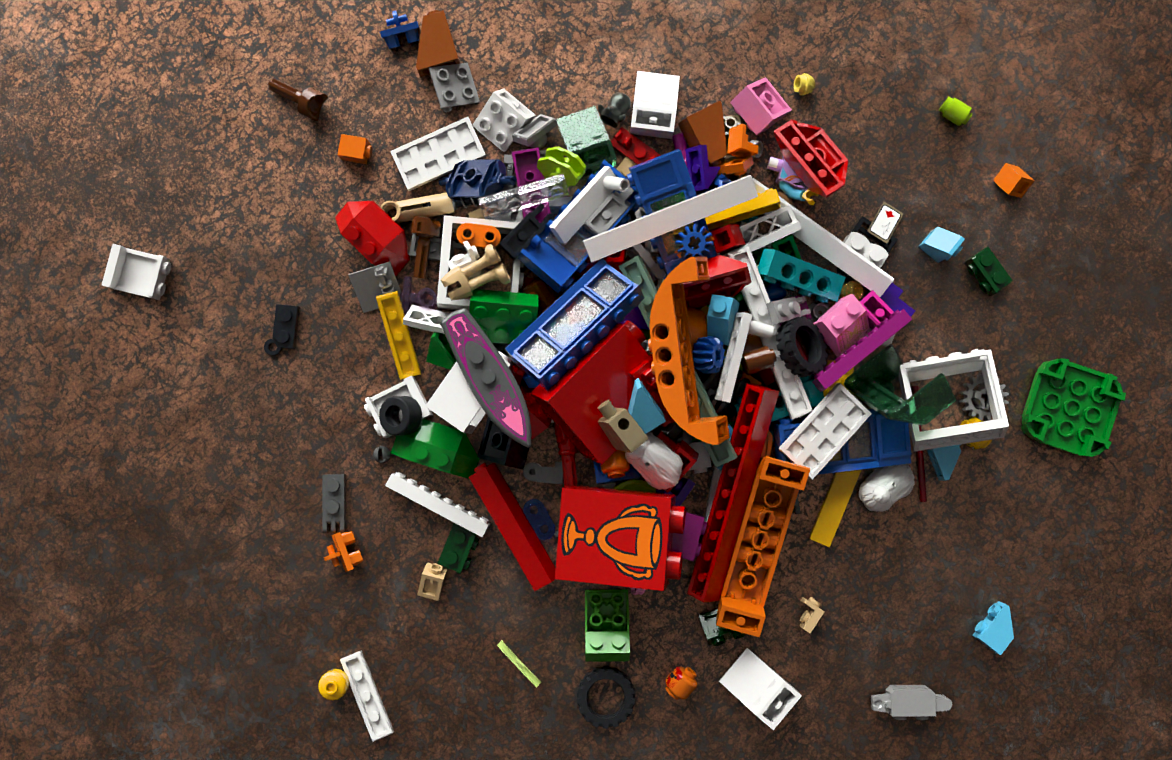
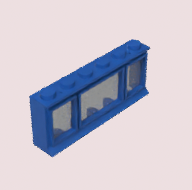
(574, 323)

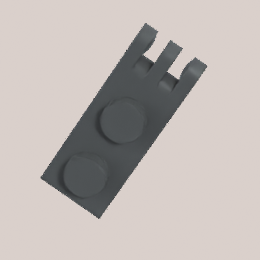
(334, 502)

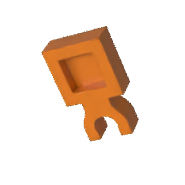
(737, 166)

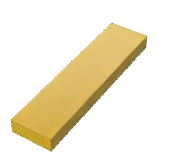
(398, 335)
(834, 507)

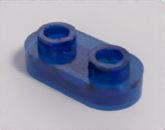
(540, 518)

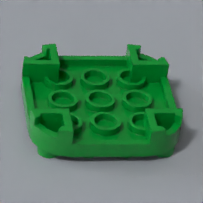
(1072, 407)

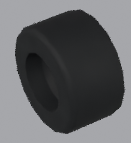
(410, 415)

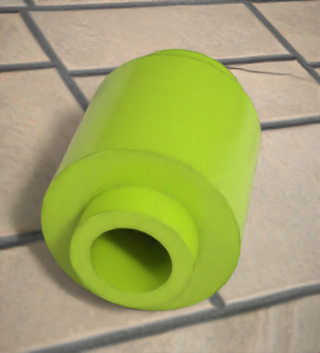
(956, 111)

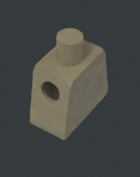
(621, 428)

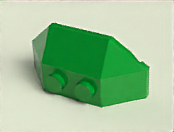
(438, 448)

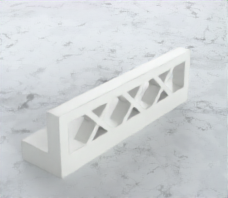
(771, 236)
(425, 318)

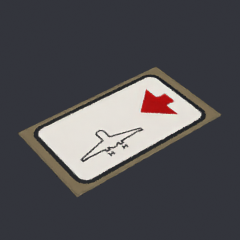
(885, 222)

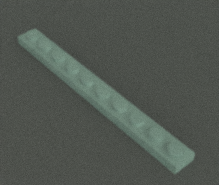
(637, 272)

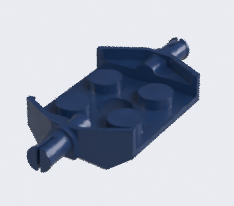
(486, 179)

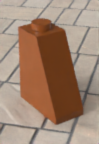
(435, 43)
(708, 129)

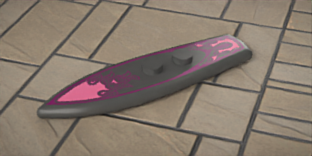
(488, 376)

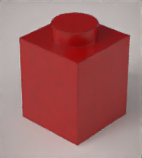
(727, 238)

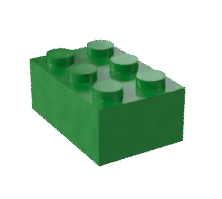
(503, 313)

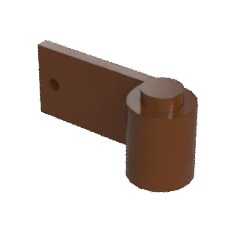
(755, 356)

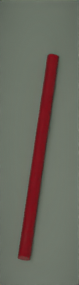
(920, 461)

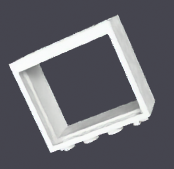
(454, 222)
(957, 364)
(456, 401)

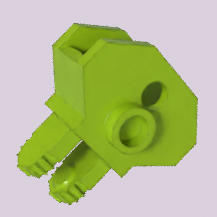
(556, 164)

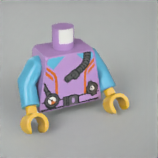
(789, 181)

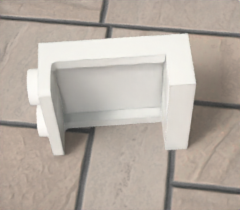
(136, 272)
(408, 387)

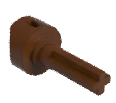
(308, 101)
(425, 230)

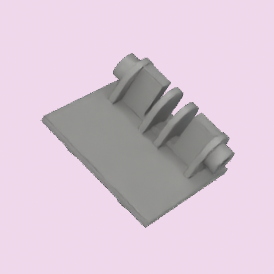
(454, 85)
(372, 283)

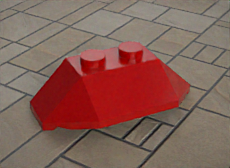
(812, 157)
(374, 234)
(726, 279)

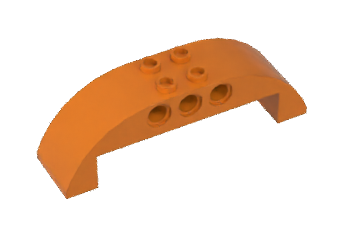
(680, 393)
(759, 545)

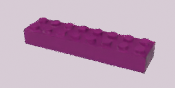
(527, 172)
(864, 347)

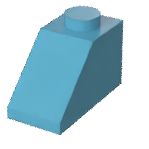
(721, 317)
(644, 408)
(944, 460)

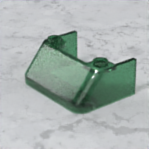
(874, 388)

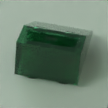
(587, 137)

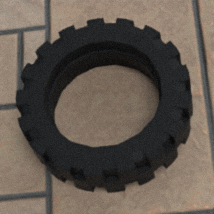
(790, 353)
(605, 720)

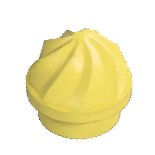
(804, 84)

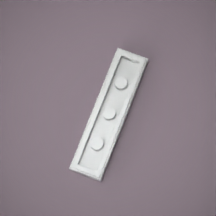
(367, 696)

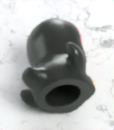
(616, 109)

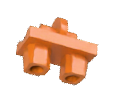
(347, 560)

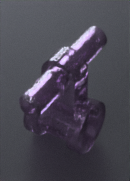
(408, 297)

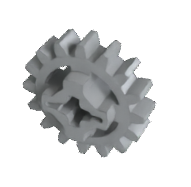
(981, 405)

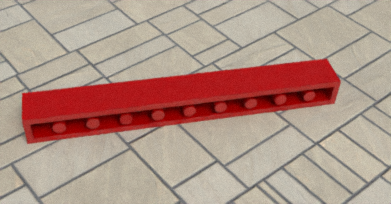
(733, 493)

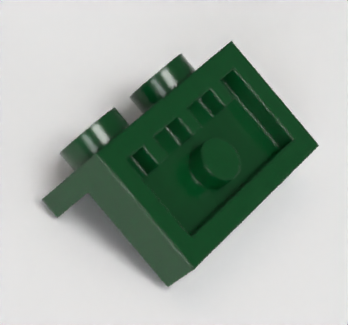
(988, 271)
(458, 549)
(715, 634)

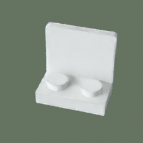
(502, 118)

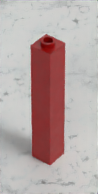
(513, 525)

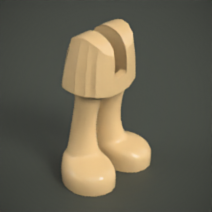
(467, 286)

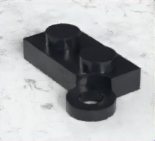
(284, 329)

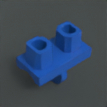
(410, 30)

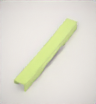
(518, 663)

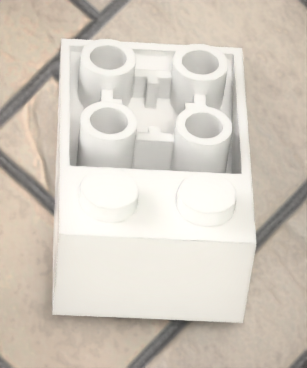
(655, 105)
(760, 688)

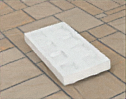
(437, 153)
(825, 430)

